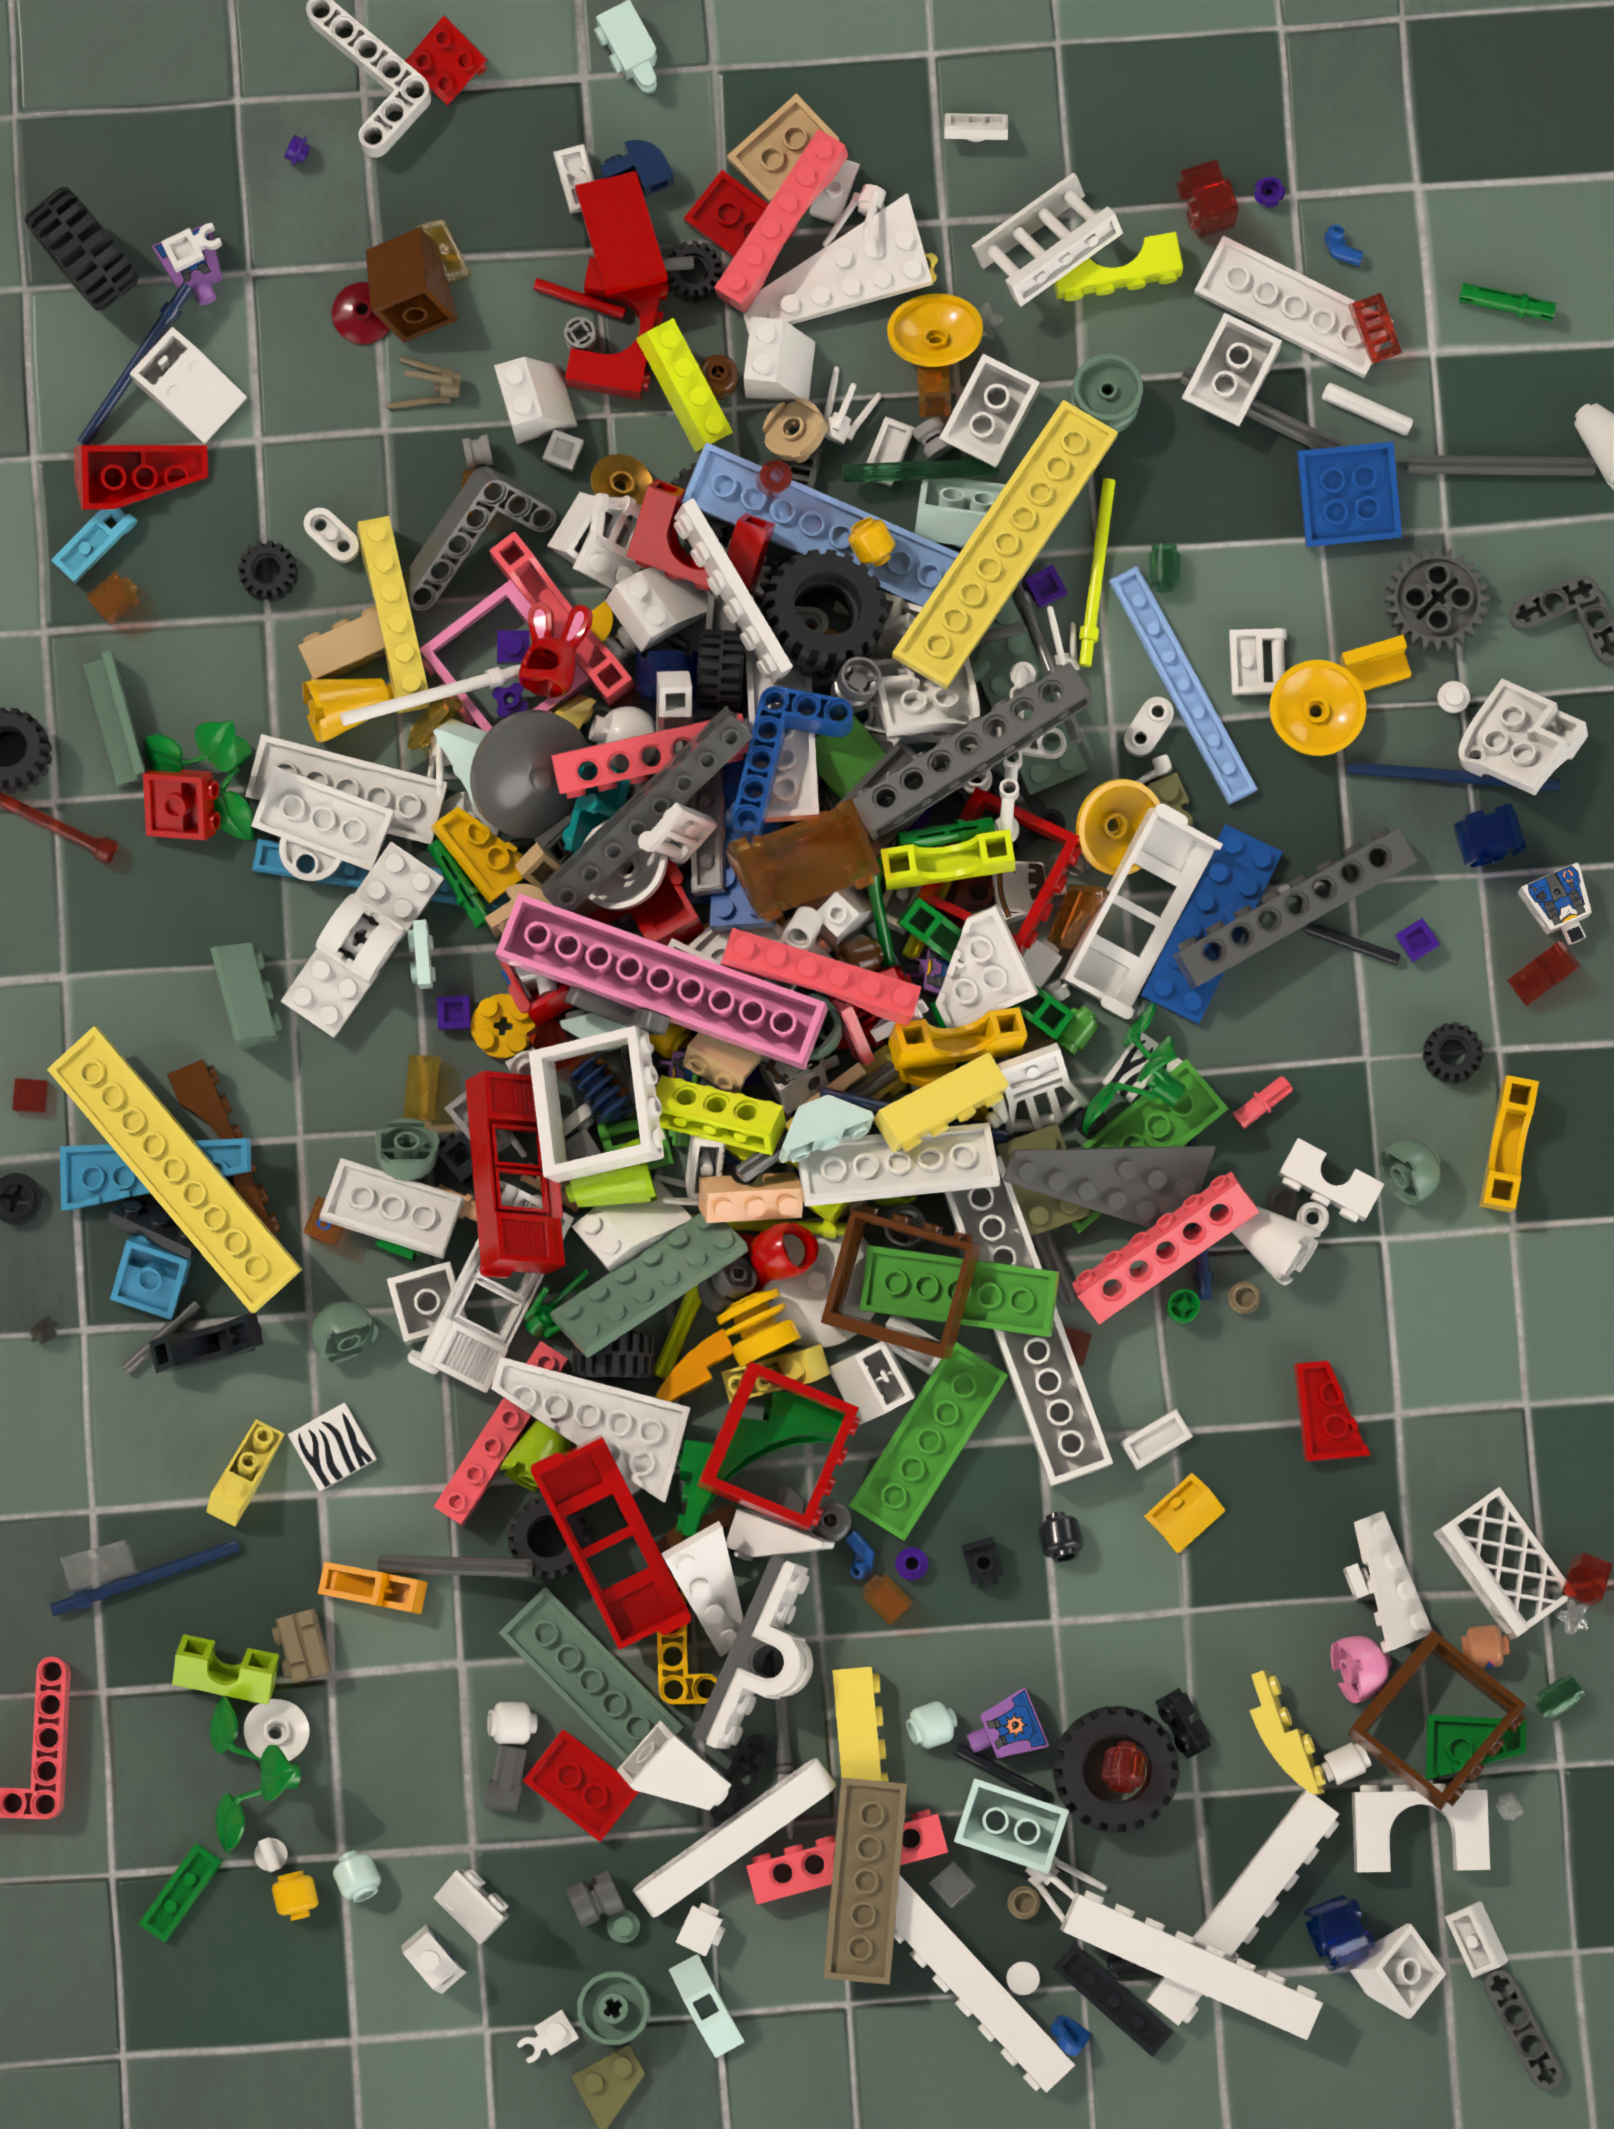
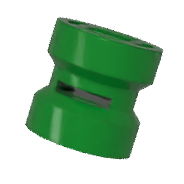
(1185, 1301)

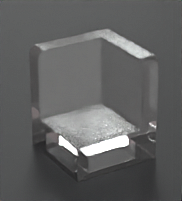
(952, 1884)

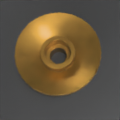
(623, 472)

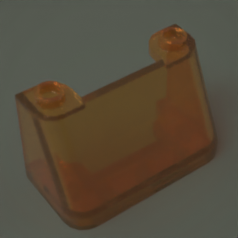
(804, 861)

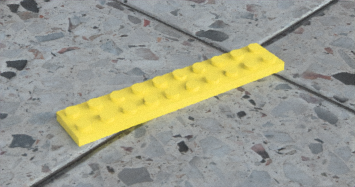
(1004, 544)
(174, 1169)

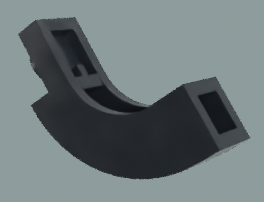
(206, 1344)

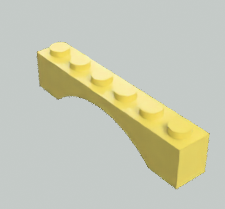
(392, 608)

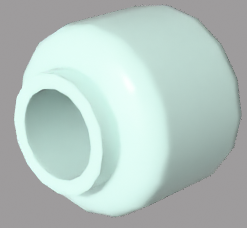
(931, 1725)
(357, 1876)

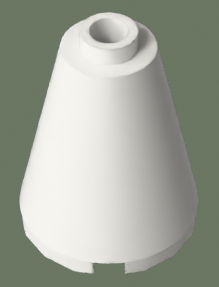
(1597, 431)
(1278, 1243)

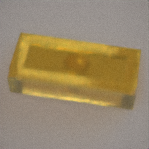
(451, 258)
(437, 713)
(422, 1087)

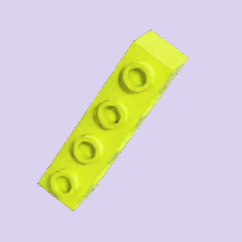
(720, 1115)

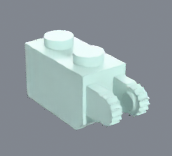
(630, 45)

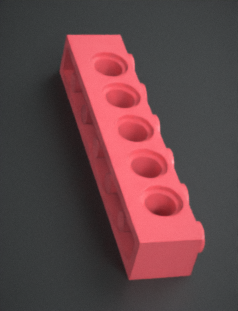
(568, 763)
(1159, 1264)
(492, 1447)
(768, 1889)

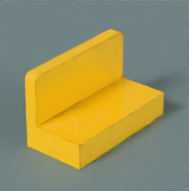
(1378, 663)
(1185, 1513)

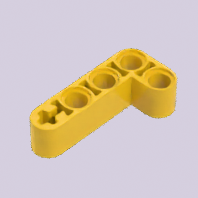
(681, 1671)

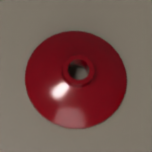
(349, 324)

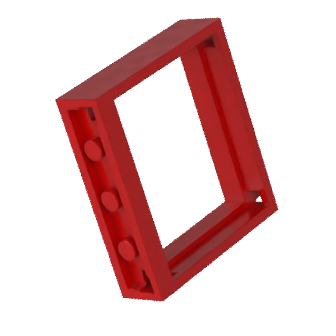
(1054, 883)
(825, 1481)

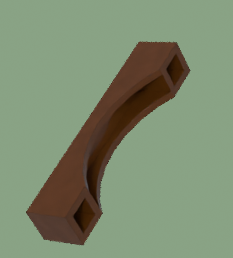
(198, 1093)

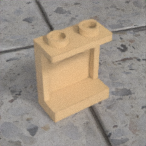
(720, 1062)

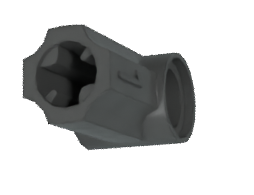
(505, 1788)

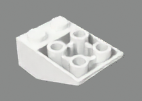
(187, 385)
(472, 1905)

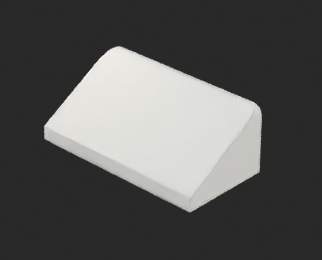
(1476, 1939)

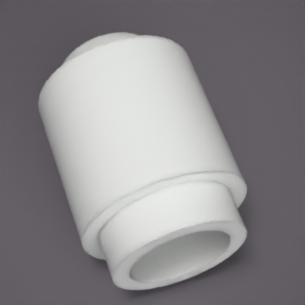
(1345, 1763)

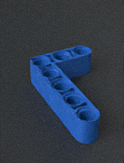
(770, 749)

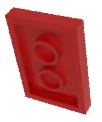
(726, 213)
(581, 1785)

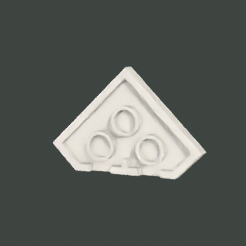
(984, 971)

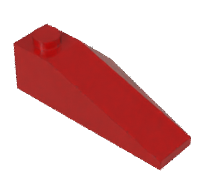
(125, 474)

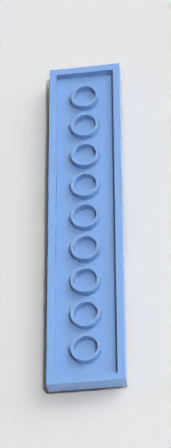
(812, 520)

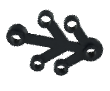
(1034, 801)

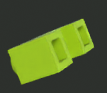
(201, 1670)

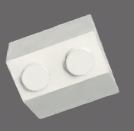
(576, 526)

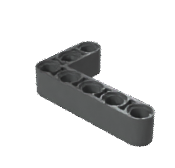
(469, 529)

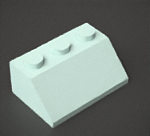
(953, 508)
(1011, 1825)

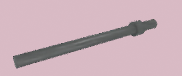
(1024, 604)

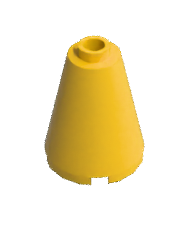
(334, 696)

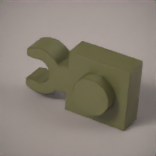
(1171, 793)

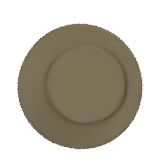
(1244, 1298)
(1023, 1902)

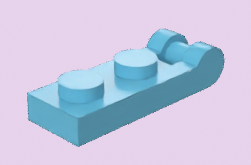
(92, 543)

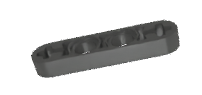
(1518, 2031)

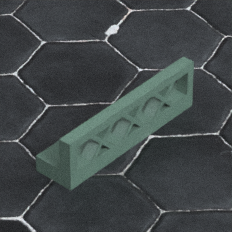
(115, 720)

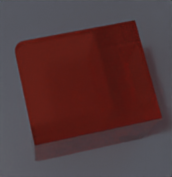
(549, 1035)
(1587, 1579)

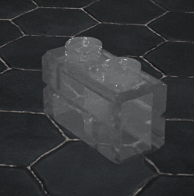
(99, 1565)

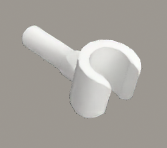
(1162, 767)

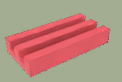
(853, 1032)

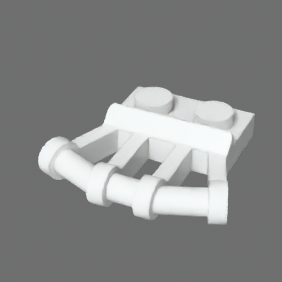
(600, 555)
(1035, 1074)

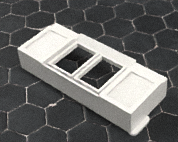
(1171, 852)
(464, 1347)

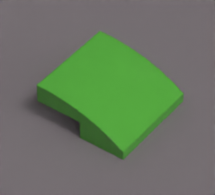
(847, 758)

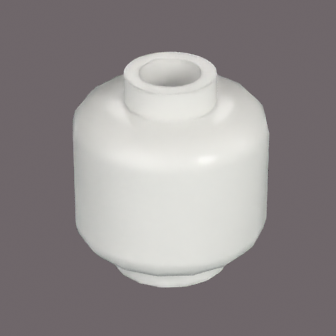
(511, 1723)

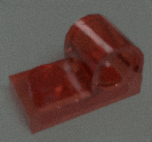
(963, 896)
(1544, 972)

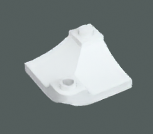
(918, 705)
(1520, 738)

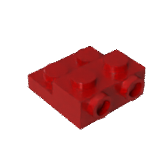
(180, 804)

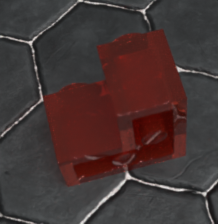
(1208, 199)

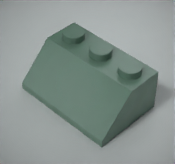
(246, 994)

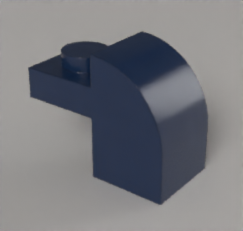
(646, 160)

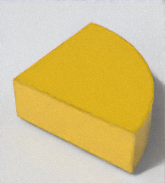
(602, 621)

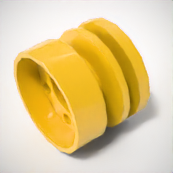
(758, 1327)

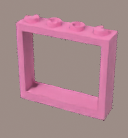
(432, 664)

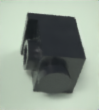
(450, 1148)
(976, 1550)

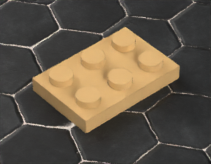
(776, 146)

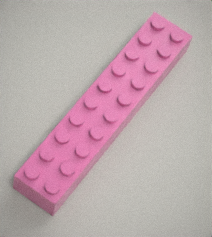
(662, 981)

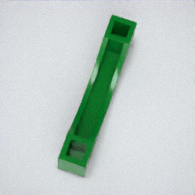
(942, 938)

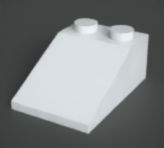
(1232, 369)
(990, 410)
(656, 606)
(626, 1230)

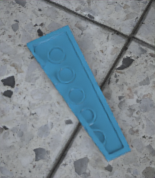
(100, 1176)

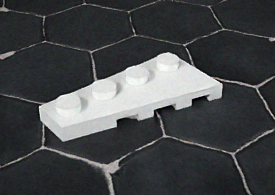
(1389, 1580)
(708, 1582)

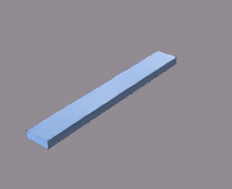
(1183, 685)

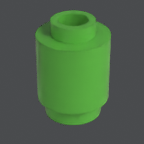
(1077, 1031)

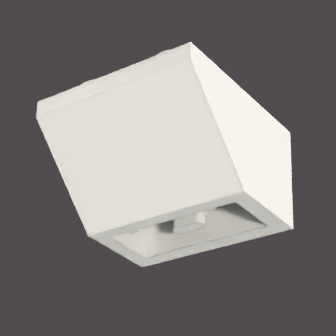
(872, 1381)

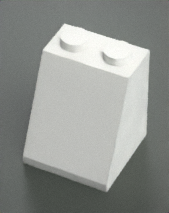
(777, 361)
(534, 398)
(673, 1770)

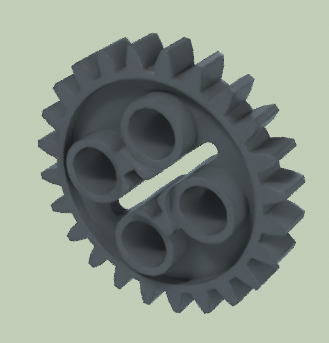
(1457, 618)

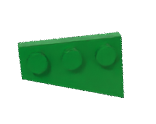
(1456, 1738)

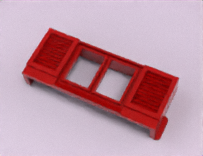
(659, 918)
(510, 1235)
(640, 1602)

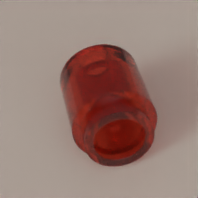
(767, 485)

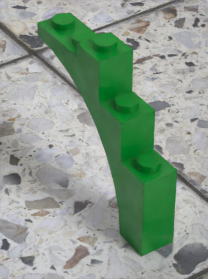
(788, 1423)

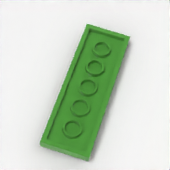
(1158, 1124)
(924, 1286)
(928, 1441)

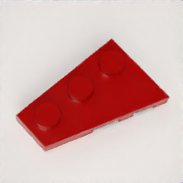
(1324, 1417)

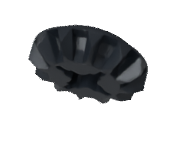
(30, 1192)

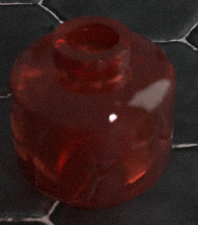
(1123, 1767)

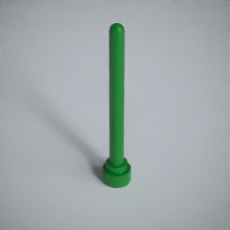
(880, 918)

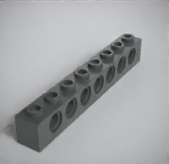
(964, 768)
(620, 834)
(1395, 857)

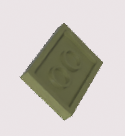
(1040, 1210)

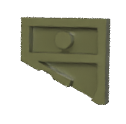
(609, 2084)

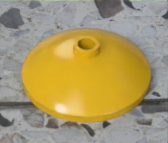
(935, 330)
(1320, 686)
(1126, 805)

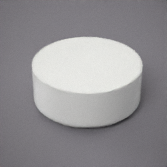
(1023, 1978)

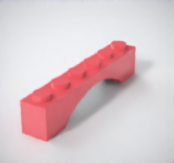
(759, 251)
(533, 582)
(777, 961)

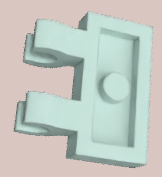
(421, 944)

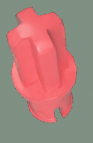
(1262, 1102)

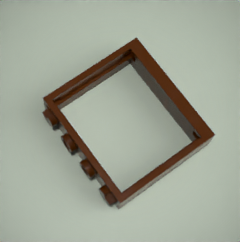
(845, 1265)
(1475, 1676)

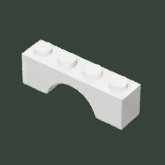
(673, 704)

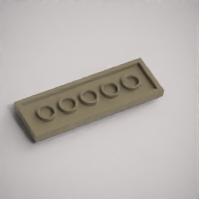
(865, 1881)

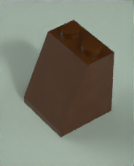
(409, 285)

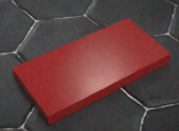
(621, 233)

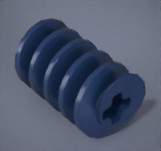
(600, 1091)

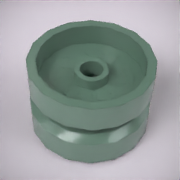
(1109, 376)
(594, 2011)

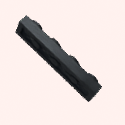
(1113, 1999)

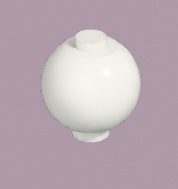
(622, 724)

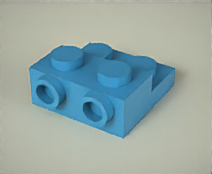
(150, 1277)

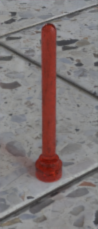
(102, 848)

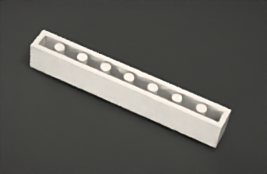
(1253, 1895)
(1191, 1965)
(978, 1991)

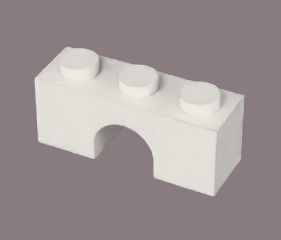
(1303, 1171)

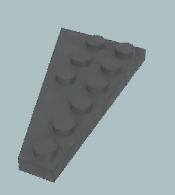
(1117, 1181)

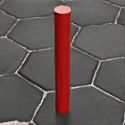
(579, 298)

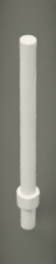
(493, 678)

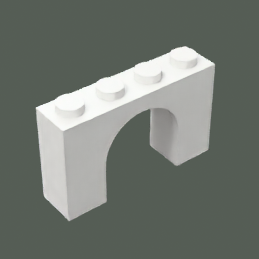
(1377, 1810)

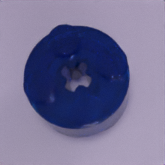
(663, 661)
(1489, 837)
(1338, 1932)

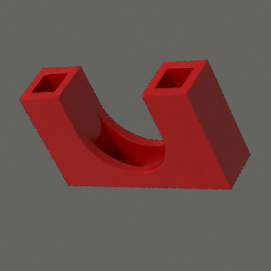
(626, 371)
(658, 546)

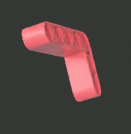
(40, 1752)

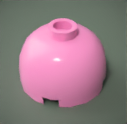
(1362, 1667)

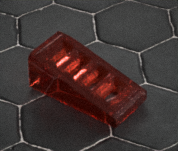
(1386, 324)

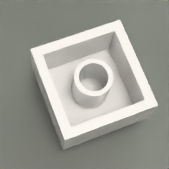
(420, 1299)

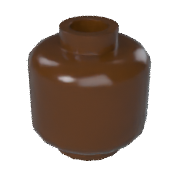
(728, 373)
(860, 952)

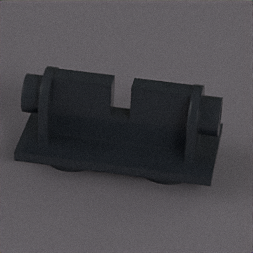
(1188, 1737)

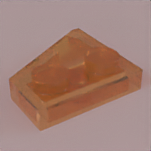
(1075, 914)

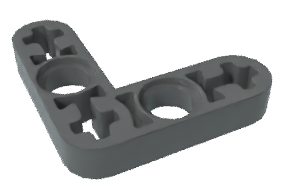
(1581, 607)
(647, 1020)

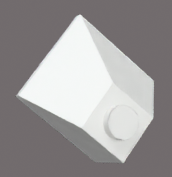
(1399, 1971)

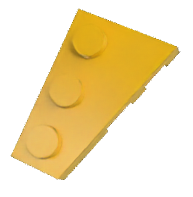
(479, 853)

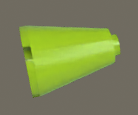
(614, 1187)
(532, 1447)

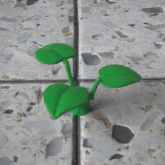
(223, 749)
(1160, 1082)
(275, 1775)

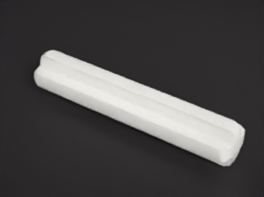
(1367, 409)

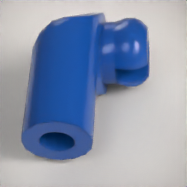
(1338, 247)
(863, 1557)

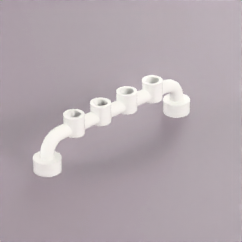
(1020, 675)

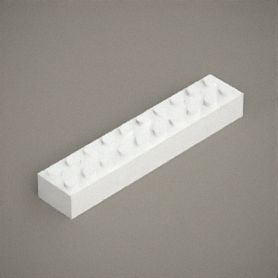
(1038, 1366)

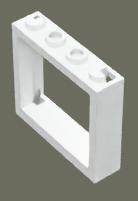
(549, 1111)

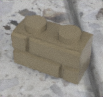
(302, 1646)

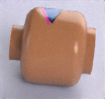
(1485, 1646)

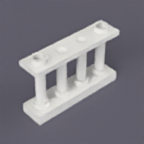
(1060, 258)

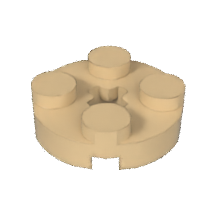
(805, 441)

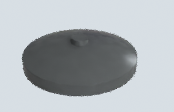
(515, 773)

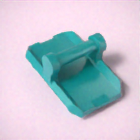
(593, 807)

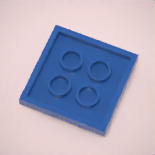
(1349, 494)

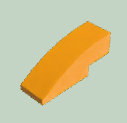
(693, 1368)
(372, 1587)

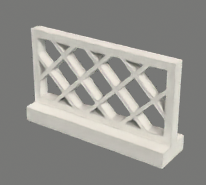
(1480, 1577)

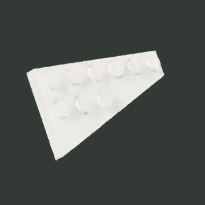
(850, 271)
(637, 1428)

